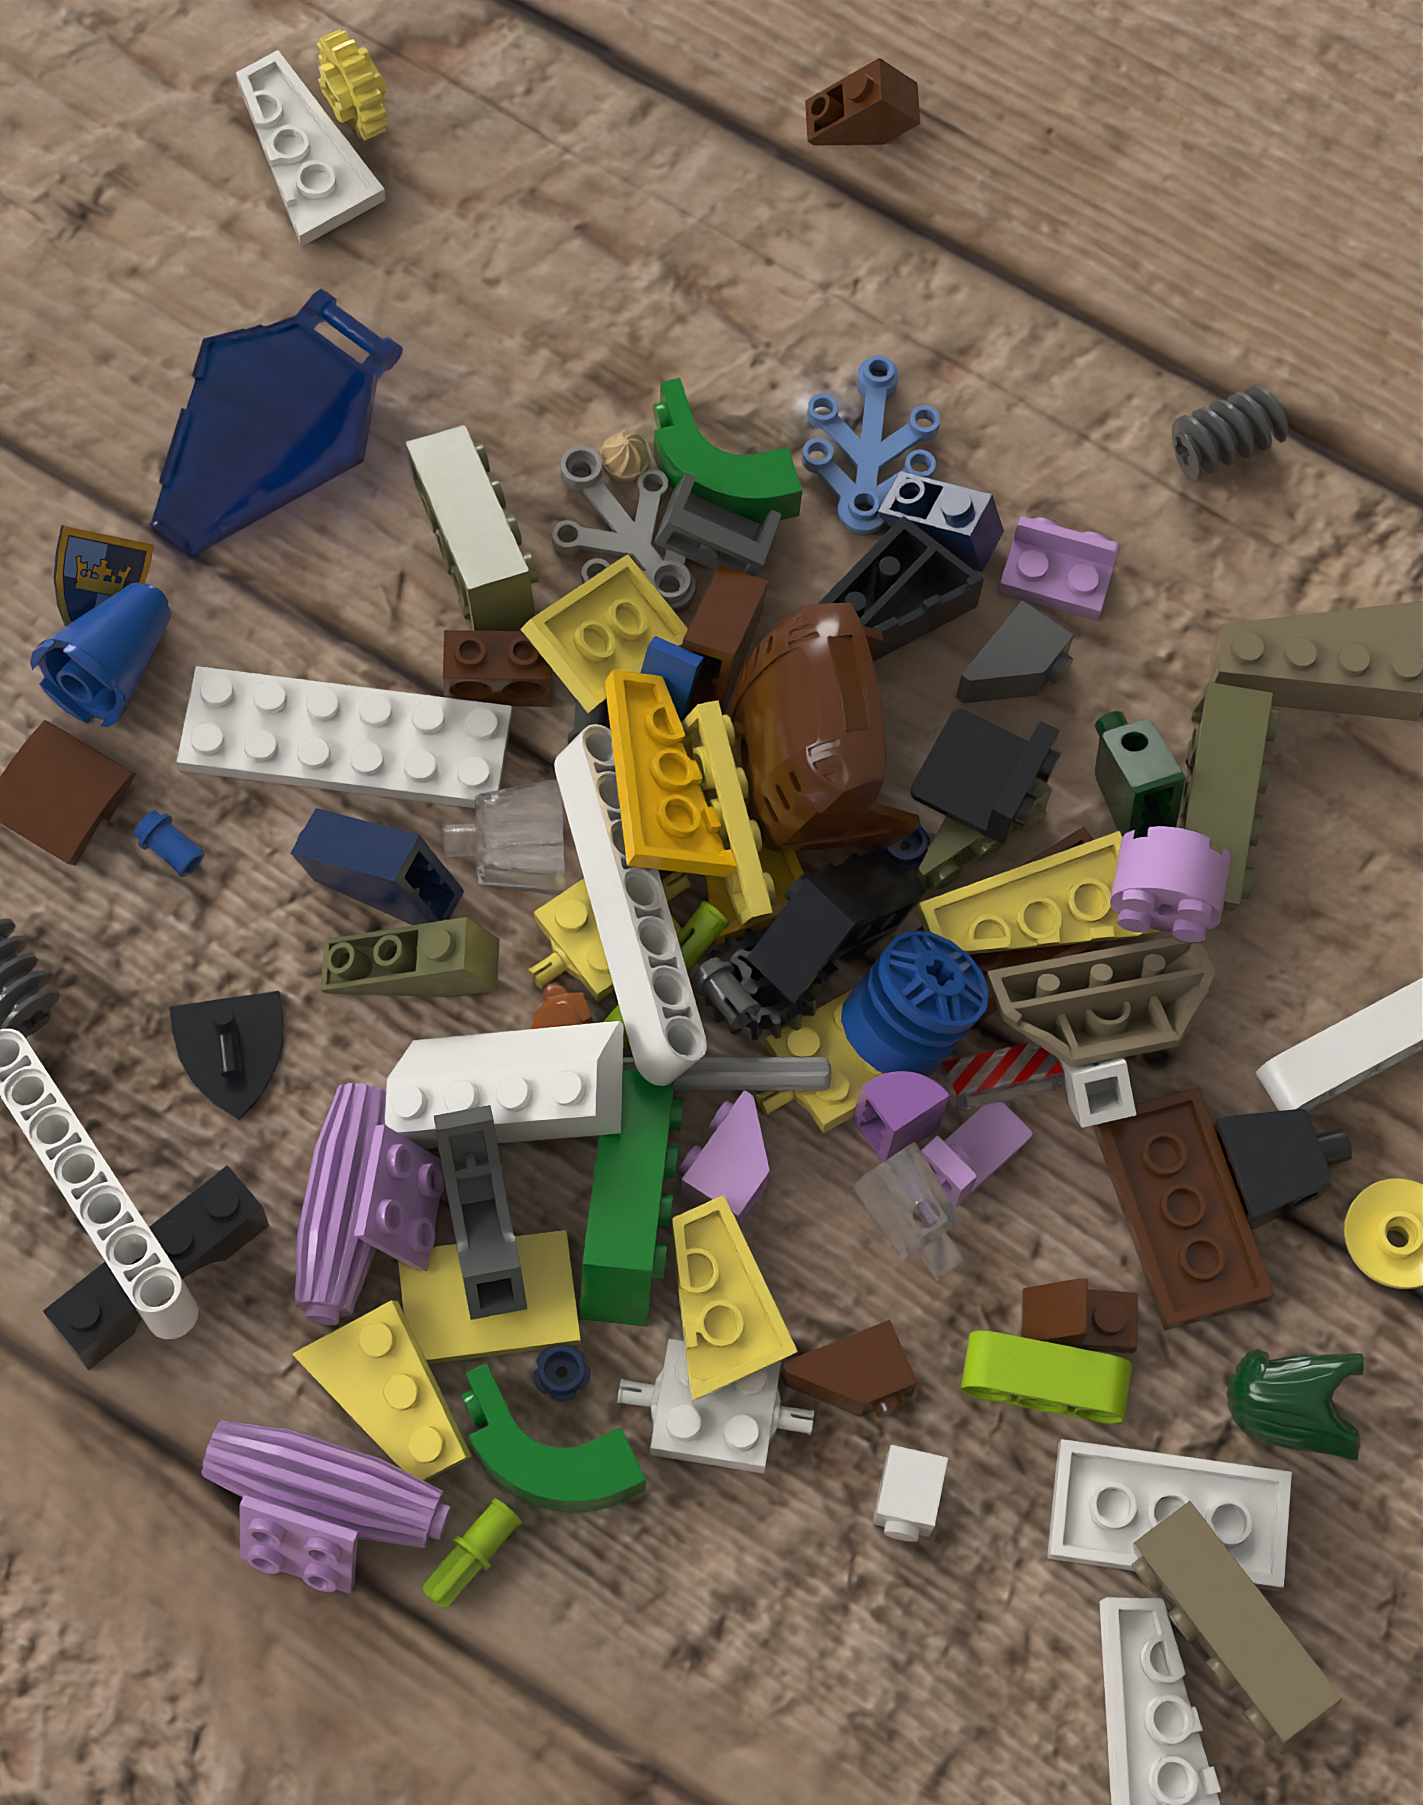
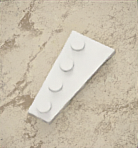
(1149, 1718)

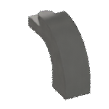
(480, 1212)

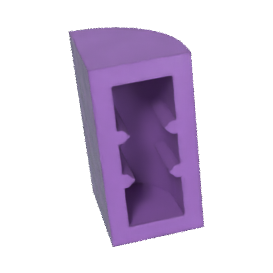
(899, 1111)

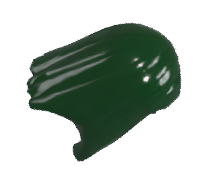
(1292, 1403)

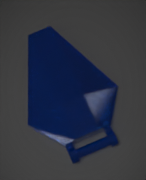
(268, 422)

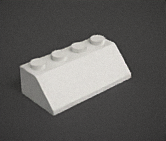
(534, 1079)

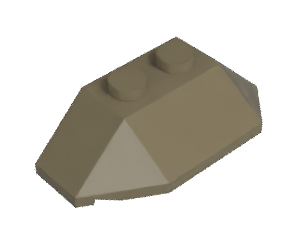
(1106, 999)

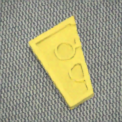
(724, 1301)
(389, 1390)

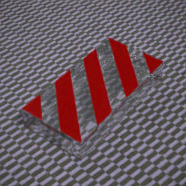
(1002, 1075)

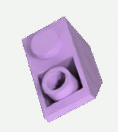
(730, 1162)

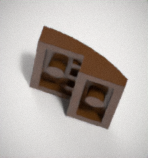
(60, 791)

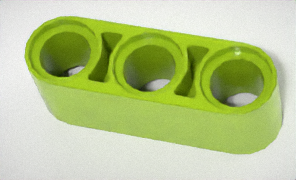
(1046, 1377)

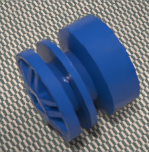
(914, 1004)

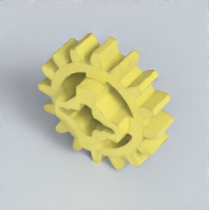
(352, 84)

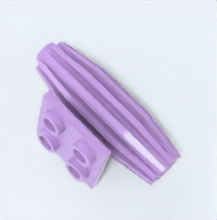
(361, 1195)
(315, 1499)

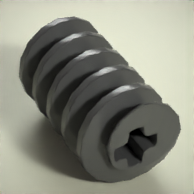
(1226, 428)
(20, 1001)

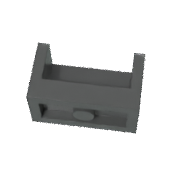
(714, 533)

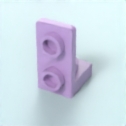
(976, 1150)

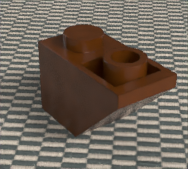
(864, 107)

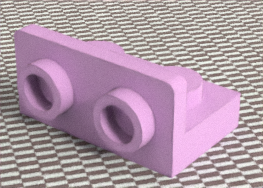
(1059, 567)

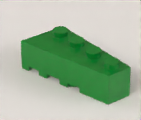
(630, 1205)

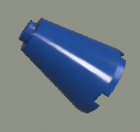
(103, 654)

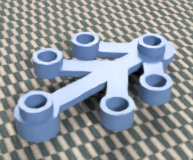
(868, 452)

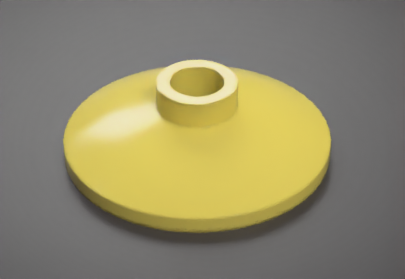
(1383, 1208)

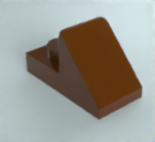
(1080, 1317)

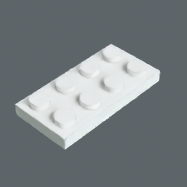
(1118, 1494)

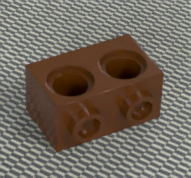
(495, 669)

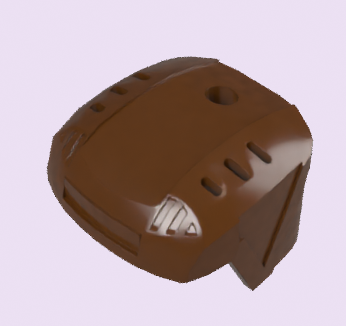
(816, 735)

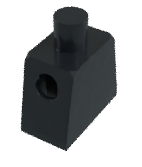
(1279, 1160)

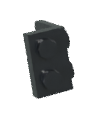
(985, 773)

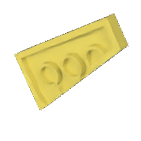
(727, 787)

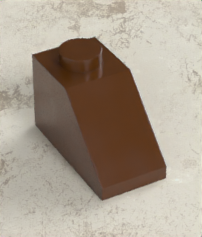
(856, 1373)

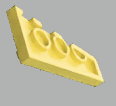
(1035, 905)

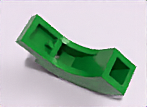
(735, 482)
(543, 1475)

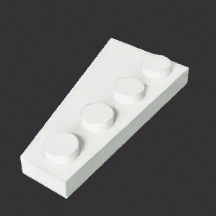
(309, 156)

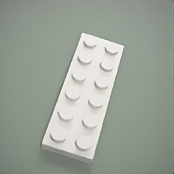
(343, 737)

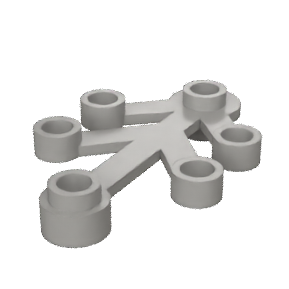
(627, 536)

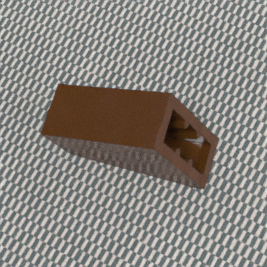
(724, 633)

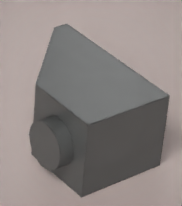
(1018, 658)

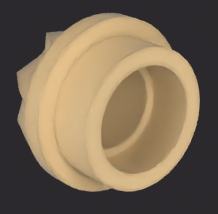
(625, 456)

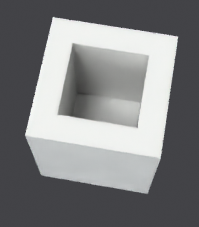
(1099, 1091)
(909, 1493)

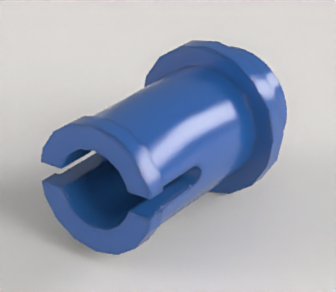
(168, 843)

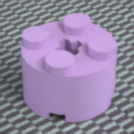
(1170, 883)

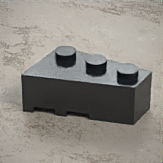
(907, 586)

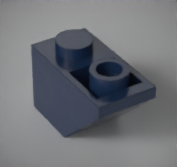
(950, 514)

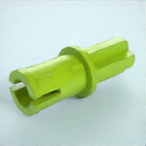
(470, 1554)

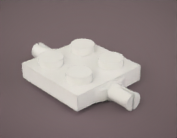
(720, 1429)

